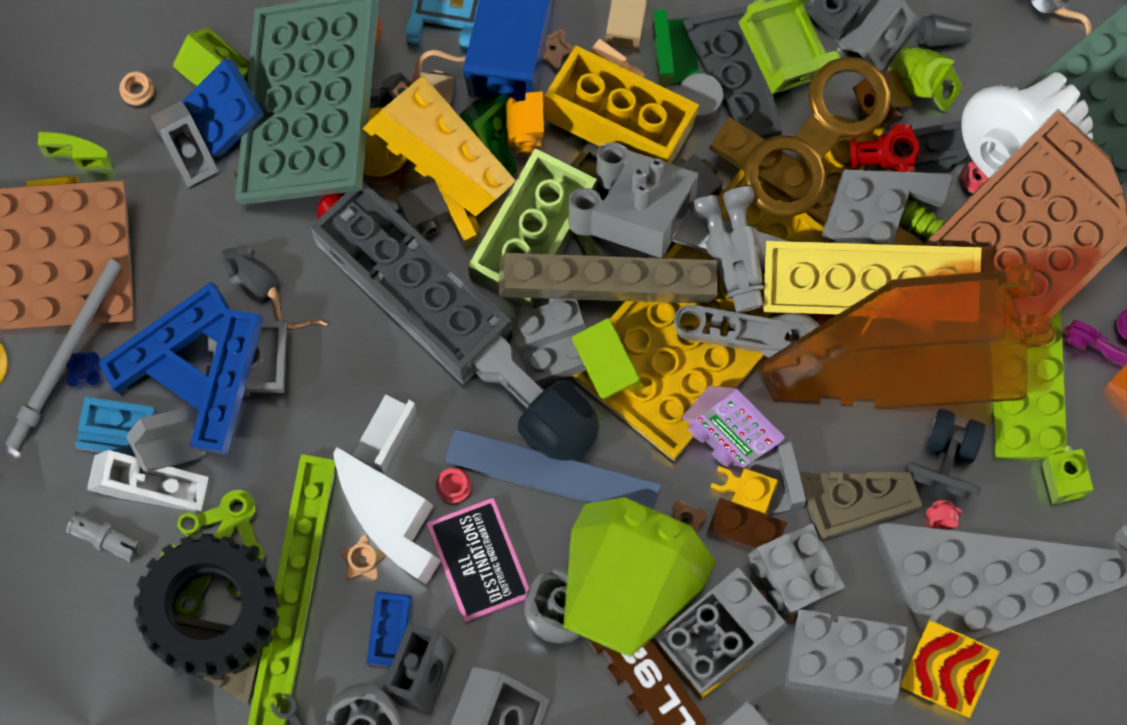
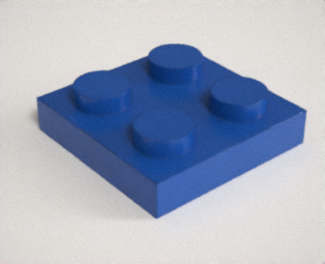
(223, 108)

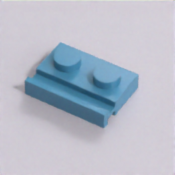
(107, 423)

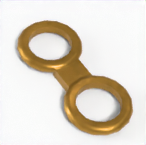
(817, 136)

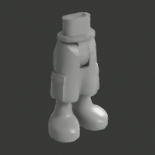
(736, 251)

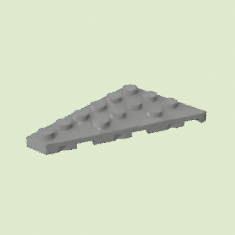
(994, 581)

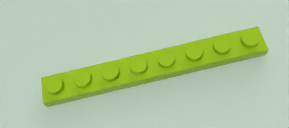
(294, 588)

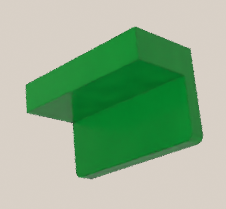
(673, 50)

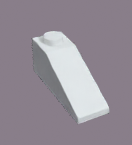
(124, 478)

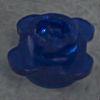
(89, 376)

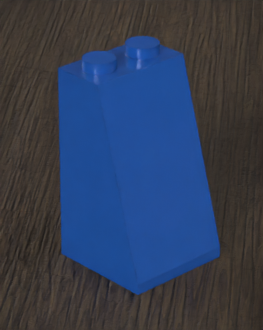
(507, 48)

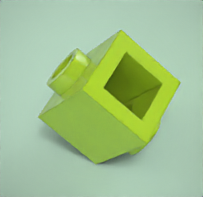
(1067, 475)

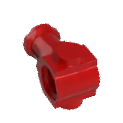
(882, 150)

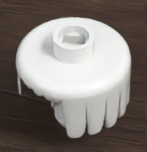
(1003, 118)

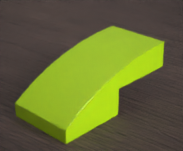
(83, 152)

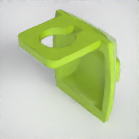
(924, 73)

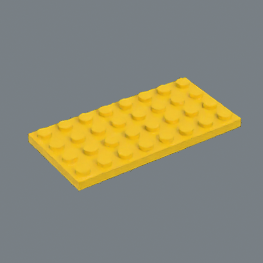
(681, 369)

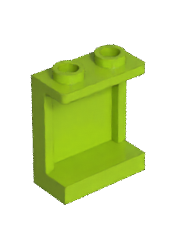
(784, 43)

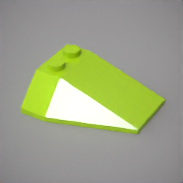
(630, 573)

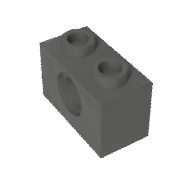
(418, 668)

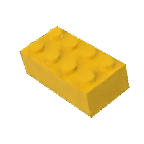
(618, 106)

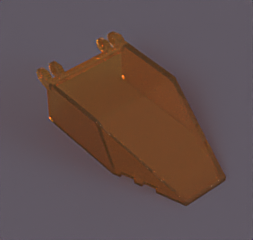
(918, 345)

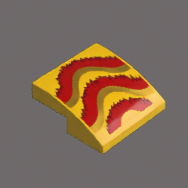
(949, 669)

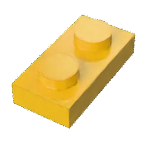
(464, 225)

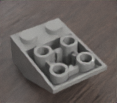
(721, 631)

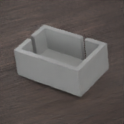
(846, 657)

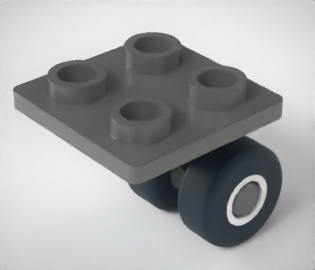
(965, 439)

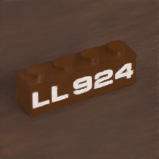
(651, 686)

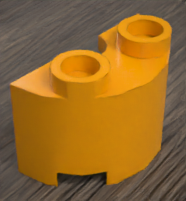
(525, 124)

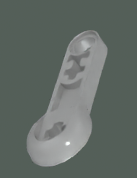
(750, 332)

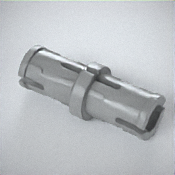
(103, 536)

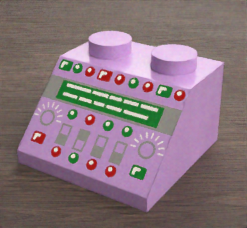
(731, 426)

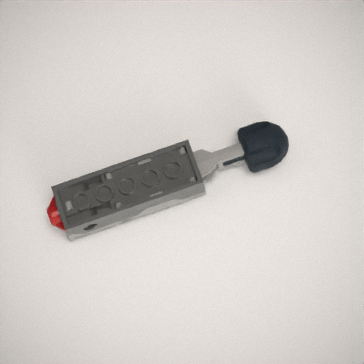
(446, 314)

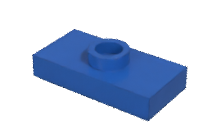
(388, 627)

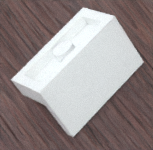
(385, 433)

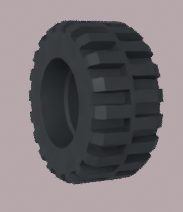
(177, 569)

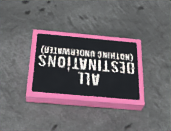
(479, 560)

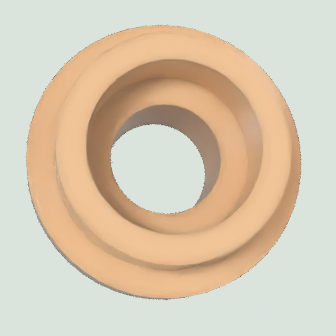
(136, 79)

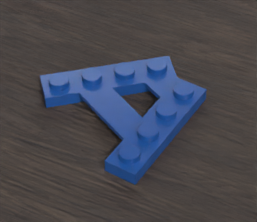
(216, 395)

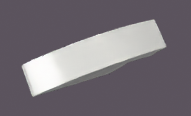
(387, 514)

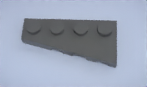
(731, 62)

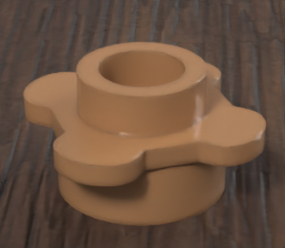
(694, 516)

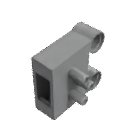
(644, 200)

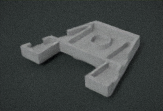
(872, 203)

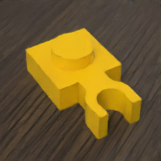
(750, 490)

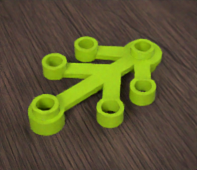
(230, 521)

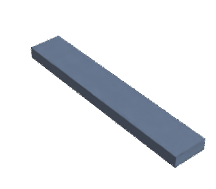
(542, 473)

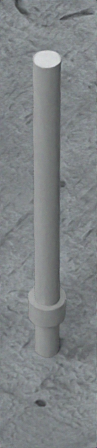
(29, 414)

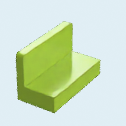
(203, 53)
(606, 360)

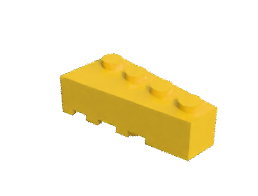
(441, 146)

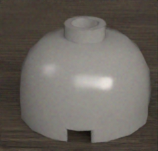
(546, 607)
(363, 706)

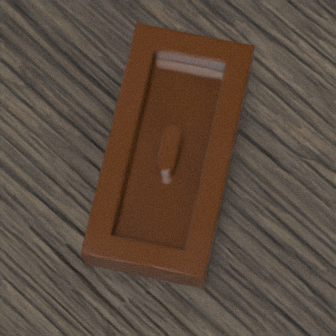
(744, 525)

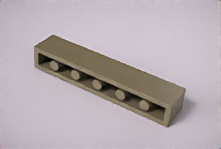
(607, 278)

